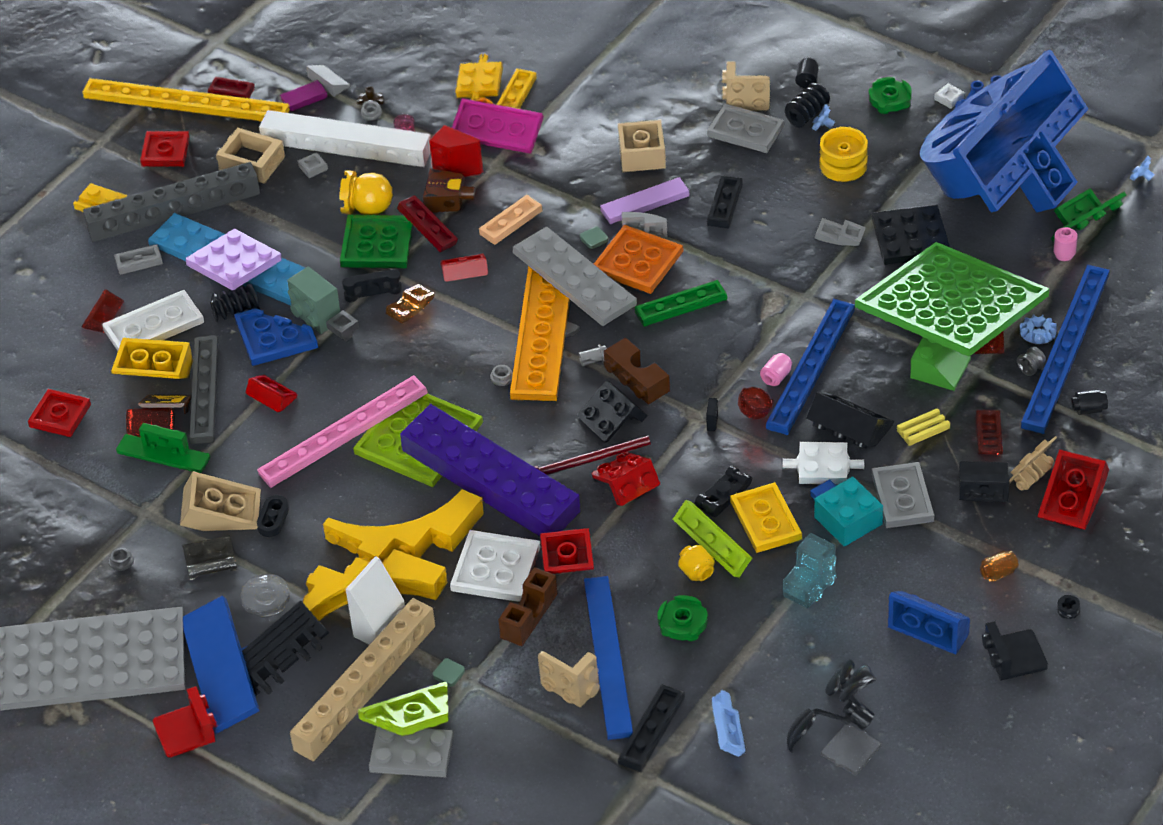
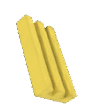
(921, 424)

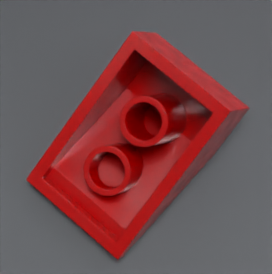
(1073, 489)

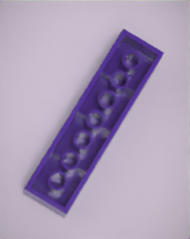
(489, 472)

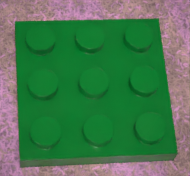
(376, 241)

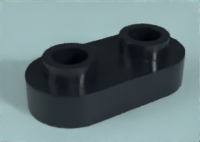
(269, 520)

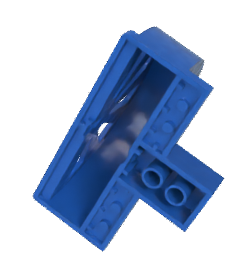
(1008, 138)

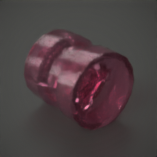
(404, 122)

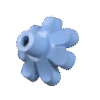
(823, 119)
(1143, 170)

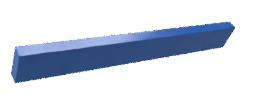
(810, 367)
(608, 658)

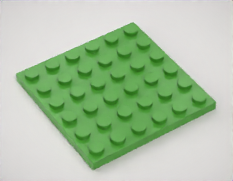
(952, 298)

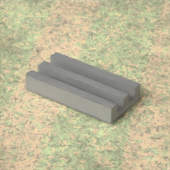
(138, 259)

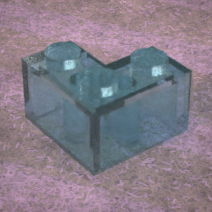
(813, 571)

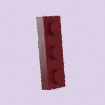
(427, 223)

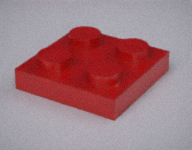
(165, 149)
(59, 412)

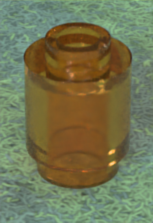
(999, 565)

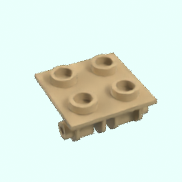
(1033, 466)

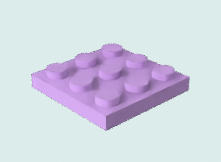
(233, 259)

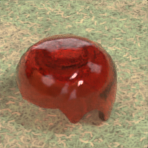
(754, 403)

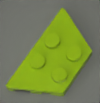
(410, 711)

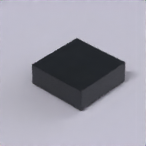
(712, 414)

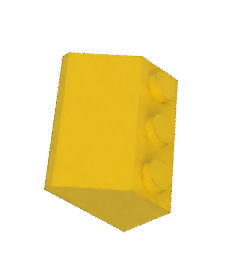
(153, 358)

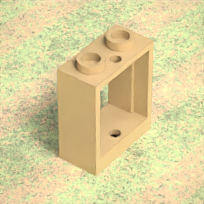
(272, 152)

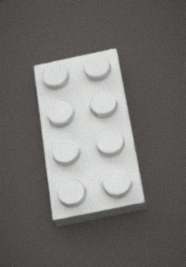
(155, 320)

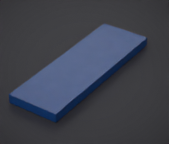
(219, 663)

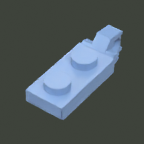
(727, 724)

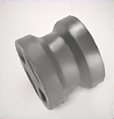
(1031, 361)

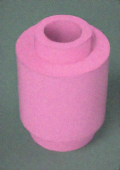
(1065, 244)
(776, 369)

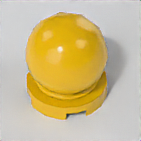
(367, 193)

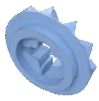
(1038, 336)

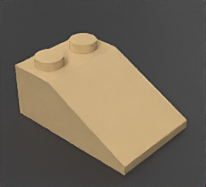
(219, 504)

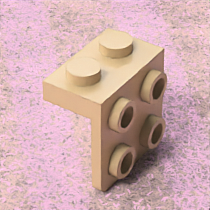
(745, 91)
(573, 684)

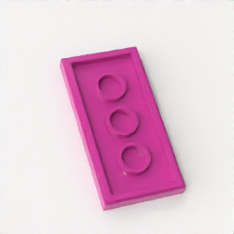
(499, 125)

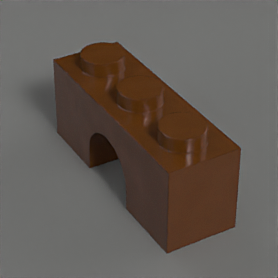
(647, 382)
(521, 619)

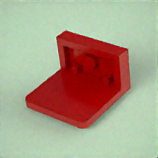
(628, 476)
(187, 726)

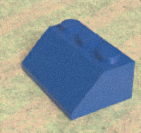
(927, 621)

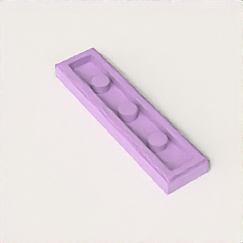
(645, 200)

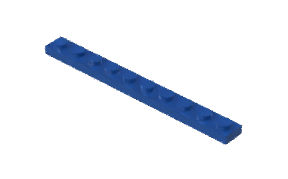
(1065, 349)

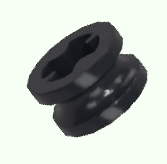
(1068, 600)

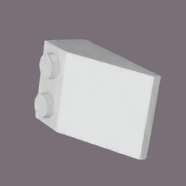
(373, 601)

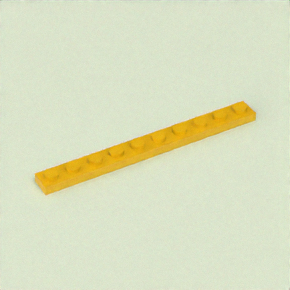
(181, 100)

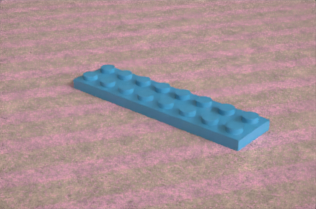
(184, 237)

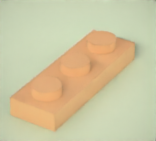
(510, 219)

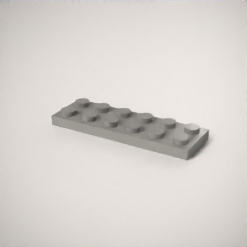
(574, 276)

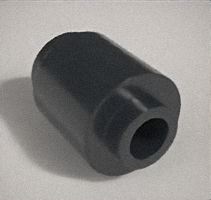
(807, 72)
(1089, 402)

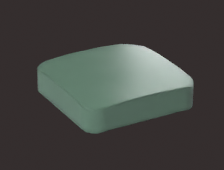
(594, 237)
(448, 672)

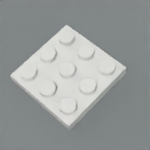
(494, 565)

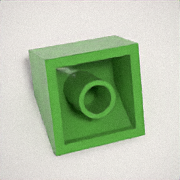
(938, 364)

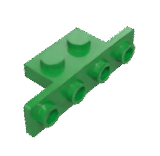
(1085, 207)
(163, 447)

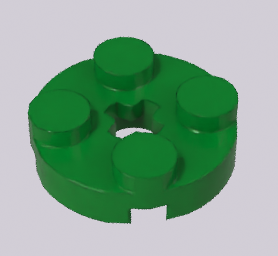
(899, 99)
(682, 629)

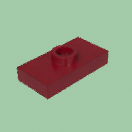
(231, 87)

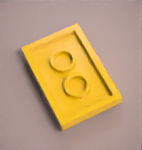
(766, 517)

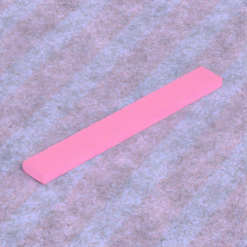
(342, 431)

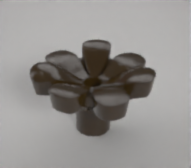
(370, 95)

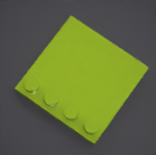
(383, 441)

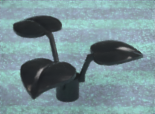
(854, 710)

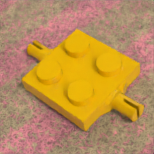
(479, 79)

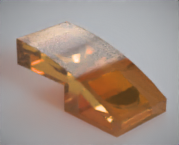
(412, 302)

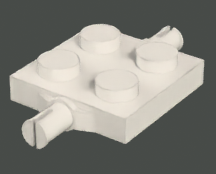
(823, 462)

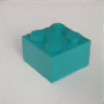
(848, 511)

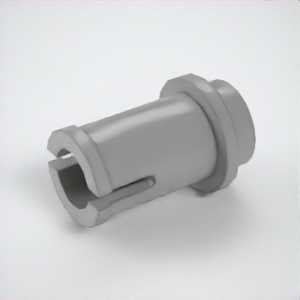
(592, 355)

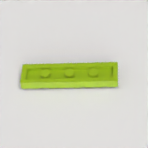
(712, 538)

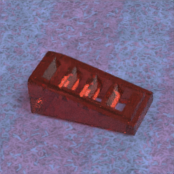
(988, 416)

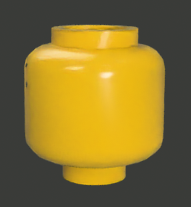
(696, 563)

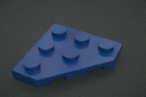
(272, 337)

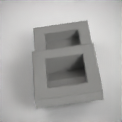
(646, 222)
(846, 234)

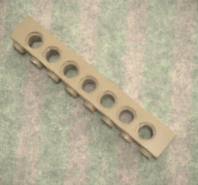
(362, 679)

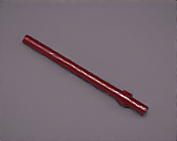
(595, 455)

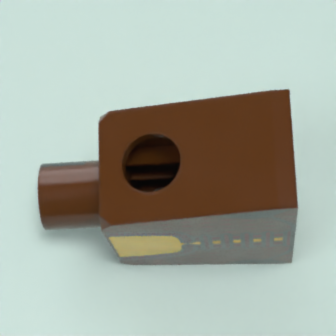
(446, 191)

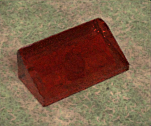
(103, 311)
(154, 416)

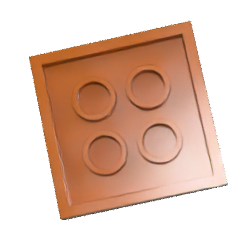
(638, 258)

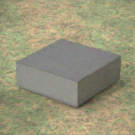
(312, 165)

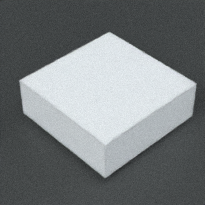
(949, 95)

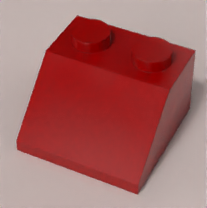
(456, 152)
(567, 551)

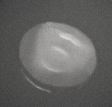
(265, 595)

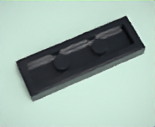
(724, 202)

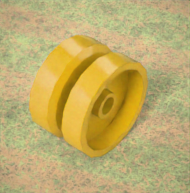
(843, 154)

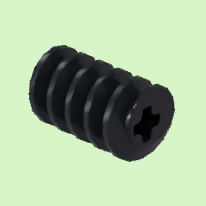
(806, 104)
(233, 301)

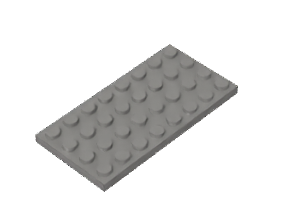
(92, 658)

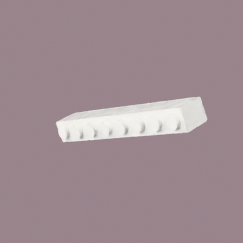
(347, 138)

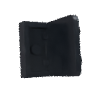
(1013, 653)

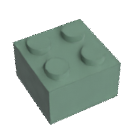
(313, 299)

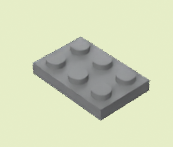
(745, 128)
(903, 495)
(415, 754)

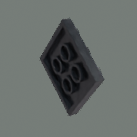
(908, 232)

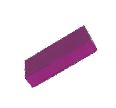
(304, 95)

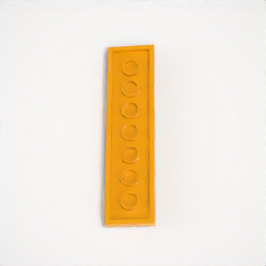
(539, 341)

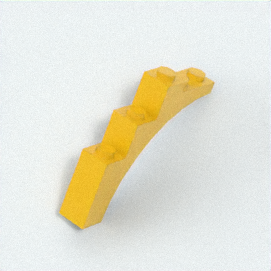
(442, 527)
(408, 573)

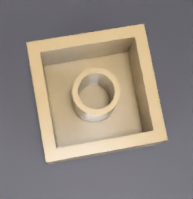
(641, 145)

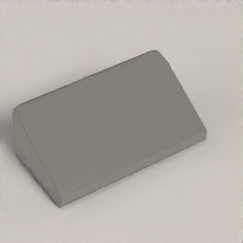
(329, 80)

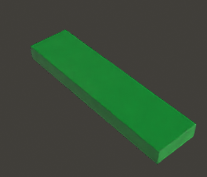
(680, 303)

